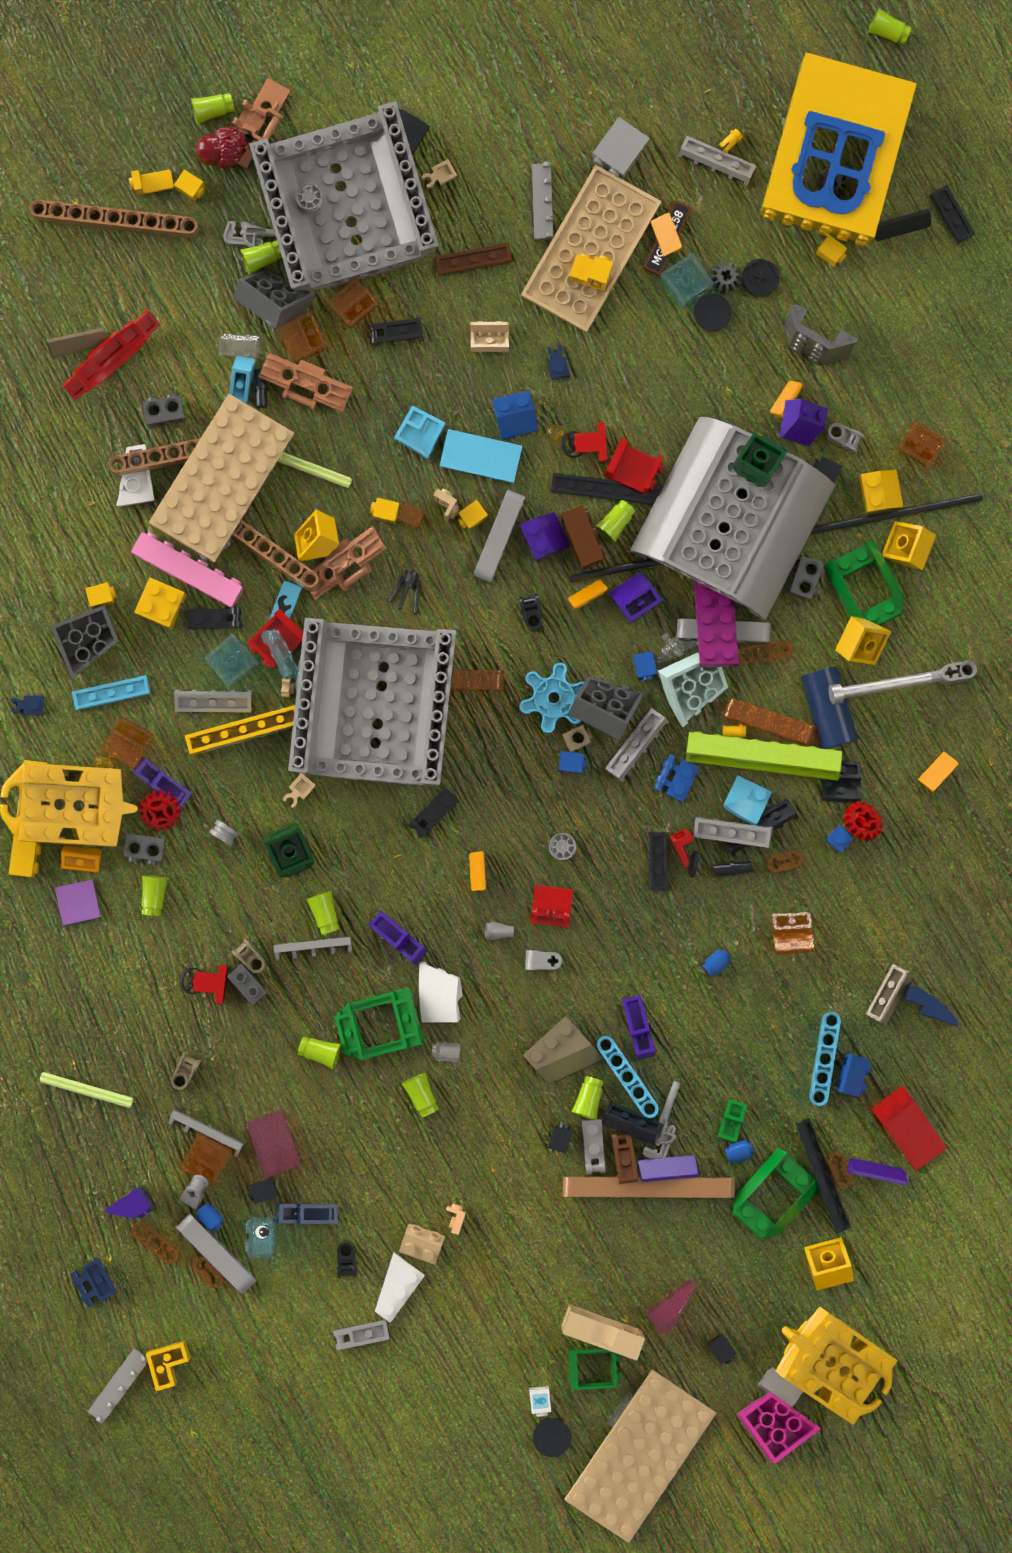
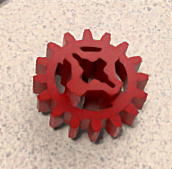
(165, 816)
(863, 821)

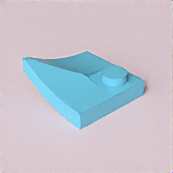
(420, 432)
(747, 800)

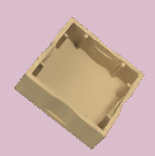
(602, 1332)

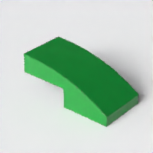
(732, 1121)

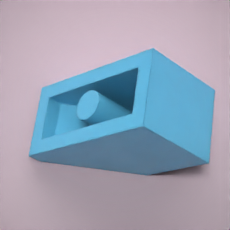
(242, 378)

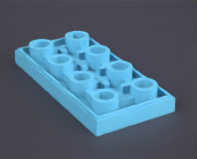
(480, 456)

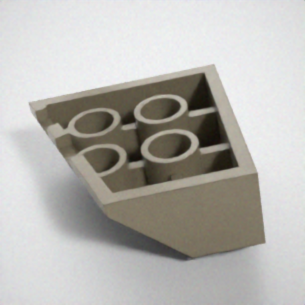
(561, 1052)

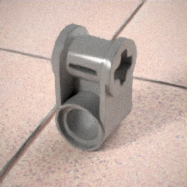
(845, 438)
(539, 960)
(195, 1191)

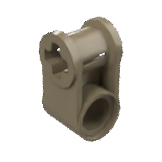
(249, 956)
(185, 1070)

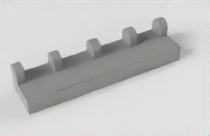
(717, 159)
(542, 201)
(212, 701)
(636, 744)
(733, 832)
(313, 945)
(207, 1130)
(118, 1385)

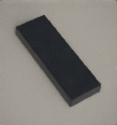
(952, 214)
(658, 860)

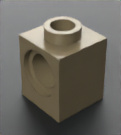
(568, 738)

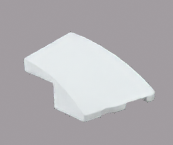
(438, 995)

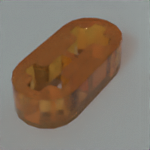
(786, 866)
(835, 1171)
(204, 1275)

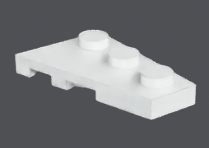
(135, 487)
(398, 1286)

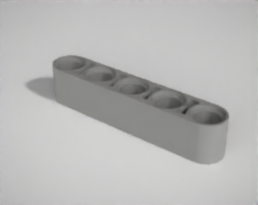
(499, 536)
(746, 631)
(216, 1253)

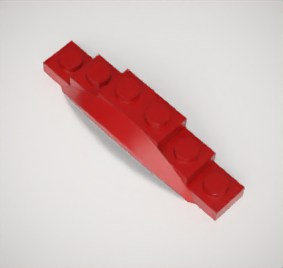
(111, 355)

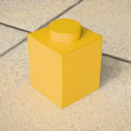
(190, 185)
(832, 251)
(385, 510)
(472, 515)
(100, 595)

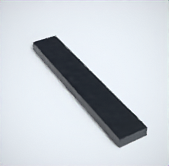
(601, 489)
(823, 1175)

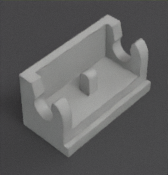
(780, 1387)

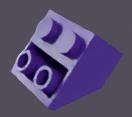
(635, 597)

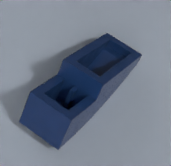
(929, 1005)
(306, 1213)

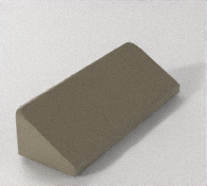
(76, 342)
(889, 994)

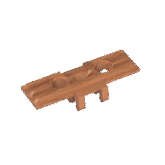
(254, 116)
(307, 377)
(344, 557)

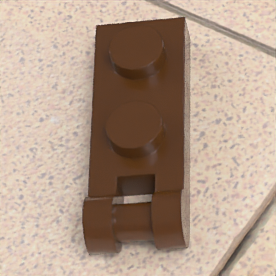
(624, 1158)

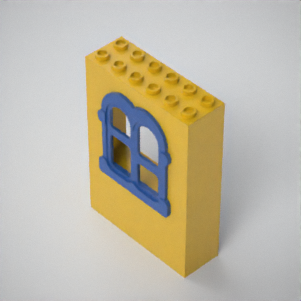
(852, 104)

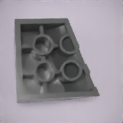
(271, 297)
(85, 638)
(605, 706)

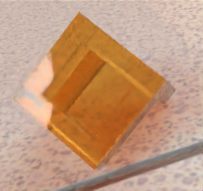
(411, 515)

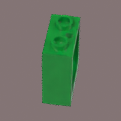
(574, 1385)

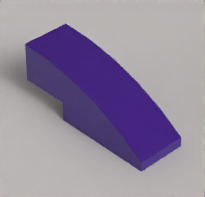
(161, 781)
(398, 937)
(638, 1027)

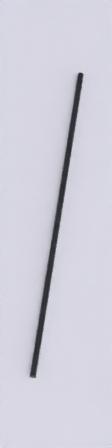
(816, 529)

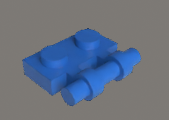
(682, 779)

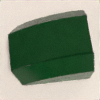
(759, 459)
(289, 850)

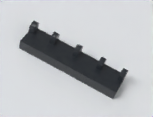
(773, 817)

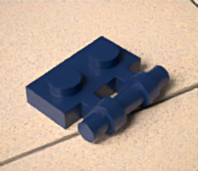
(98, 1279)

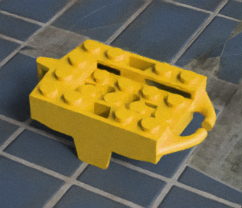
(45, 822)
(823, 1349)

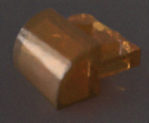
(353, 303)
(302, 337)
(921, 444)
(127, 742)
(792, 933)
(206, 1158)

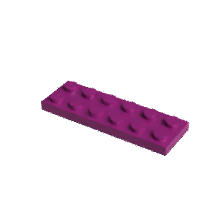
(715, 628)

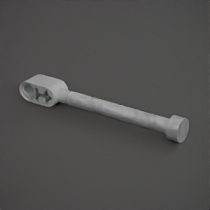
(838, 693)

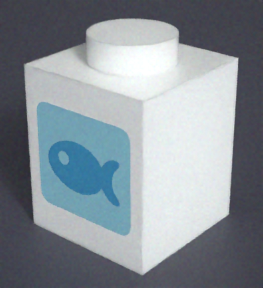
(540, 1401)

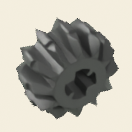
(838, 187)
(733, 276)

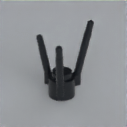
(408, 580)

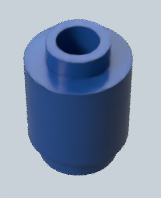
(716, 962)
(739, 1151)
(210, 1217)

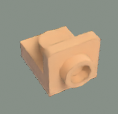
(456, 1222)

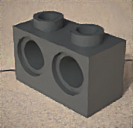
(164, 416)
(803, 577)
(145, 844)
(247, 984)

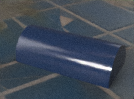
(832, 720)

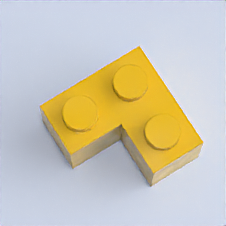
(591, 272)
(162, 1362)

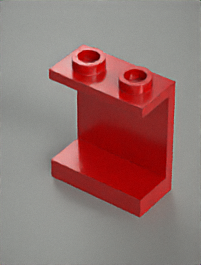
(634, 468)

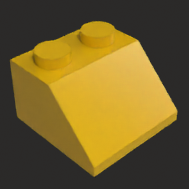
(880, 491)
(316, 537)
(909, 545)
(862, 641)
(829, 1264)

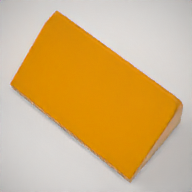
(666, 234)
(789, 393)
(587, 594)
(938, 771)
(80, 858)
(477, 871)

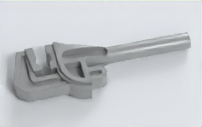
(249, 235)
(667, 1133)

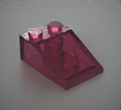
(274, 1143)
(669, 1309)

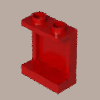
(289, 631)

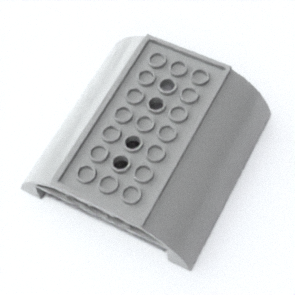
(379, 194)
(764, 527)
(341, 701)

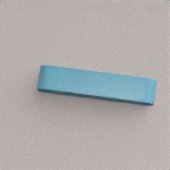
(825, 1068)
(634, 1083)

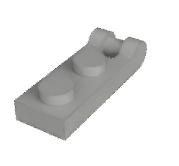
(593, 1146)
(362, 1334)

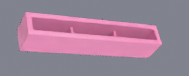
(187, 570)

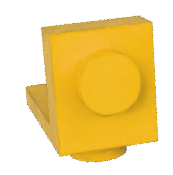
(151, 182)

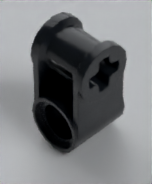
(531, 609)
(346, 1263)

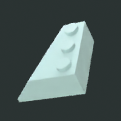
(691, 686)

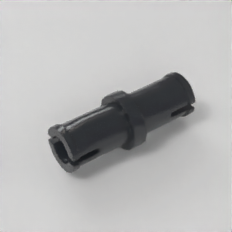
(260, 390)
(732, 868)

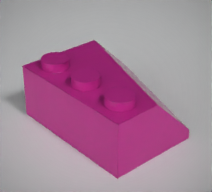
(776, 1426)

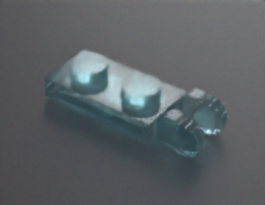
(280, 653)

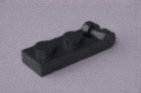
(396, 331)
(214, 618)
(434, 812)

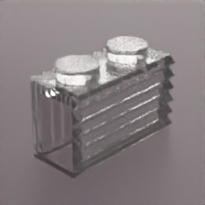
(239, 345)
(446, 1051)

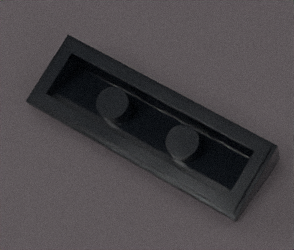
(903, 225)
(632, 1123)

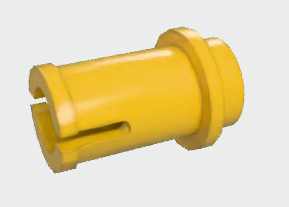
(731, 139)
(734, 731)

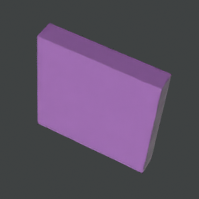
(78, 902)

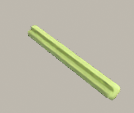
(315, 470)
(87, 1090)

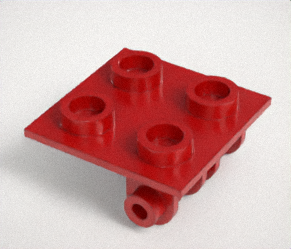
(551, 906)

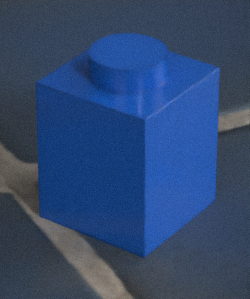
(645, 666)
(572, 762)
(839, 839)

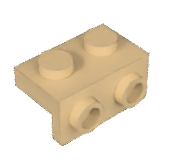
(489, 336)
(445, 499)
(421, 1243)

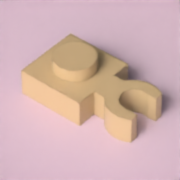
(442, 173)
(288, 688)
(301, 788)

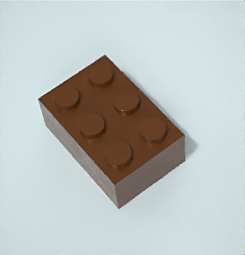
(583, 538)

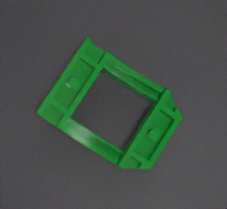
(855, 561)
(405, 1017)
(793, 1175)

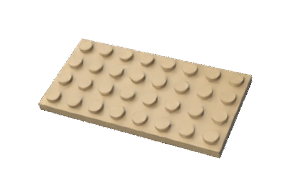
(602, 221)
(221, 478)
(640, 1456)

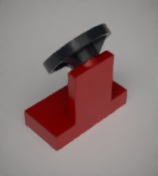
(587, 443)
(679, 840)
(207, 982)

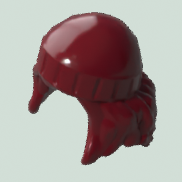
(222, 147)

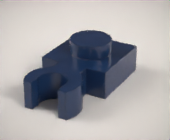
(557, 365)
(31, 705)

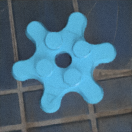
(543, 688)

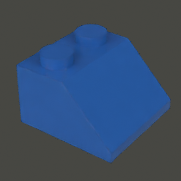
(515, 415)
(853, 1075)

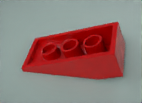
(908, 1127)

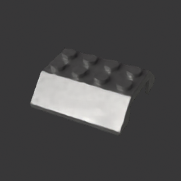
(814, 345)

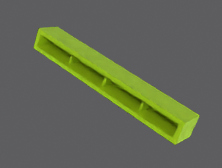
(763, 756)

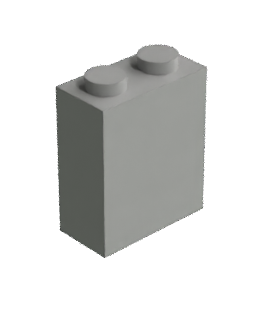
(620, 148)

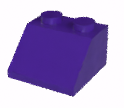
(802, 421)
(544, 536)
(132, 1205)

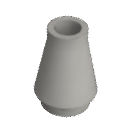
(498, 931)

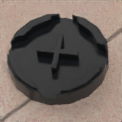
(760, 278)
(712, 312)
(551, 1437)

